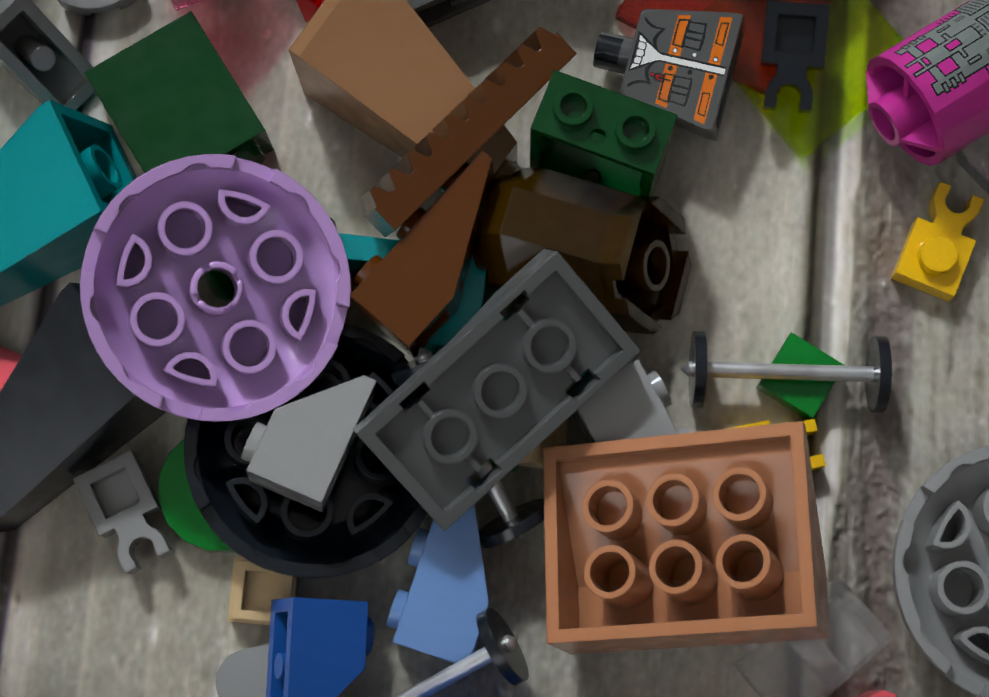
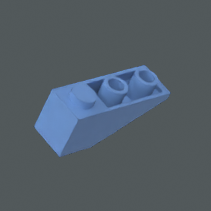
(445, 592)

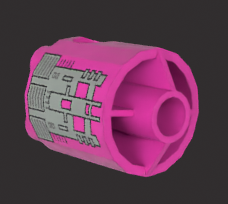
(934, 86)

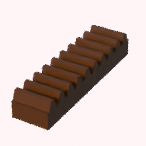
(465, 130)

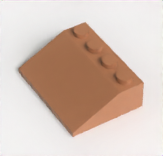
(683, 541)

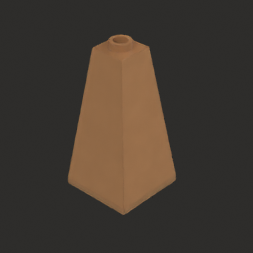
(386, 75)

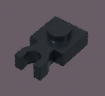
(793, 44)

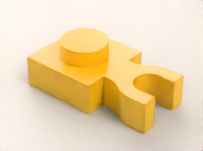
(936, 250)

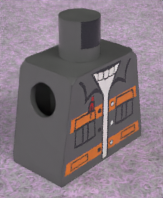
(678, 63)

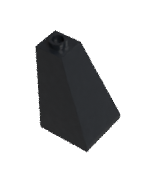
(60, 413)

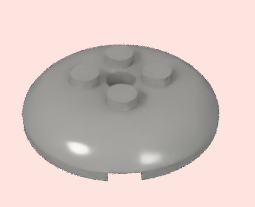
(944, 570)

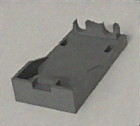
(498, 388)

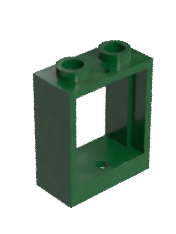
(602, 132)

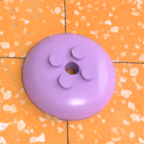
(226, 219)

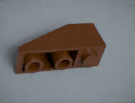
(424, 274)

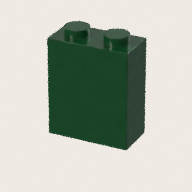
(177, 99)

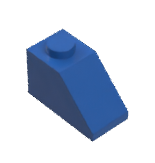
(316, 646)

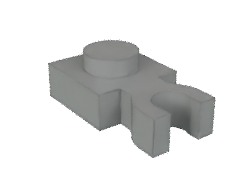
(120, 503)

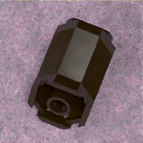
(609, 237)

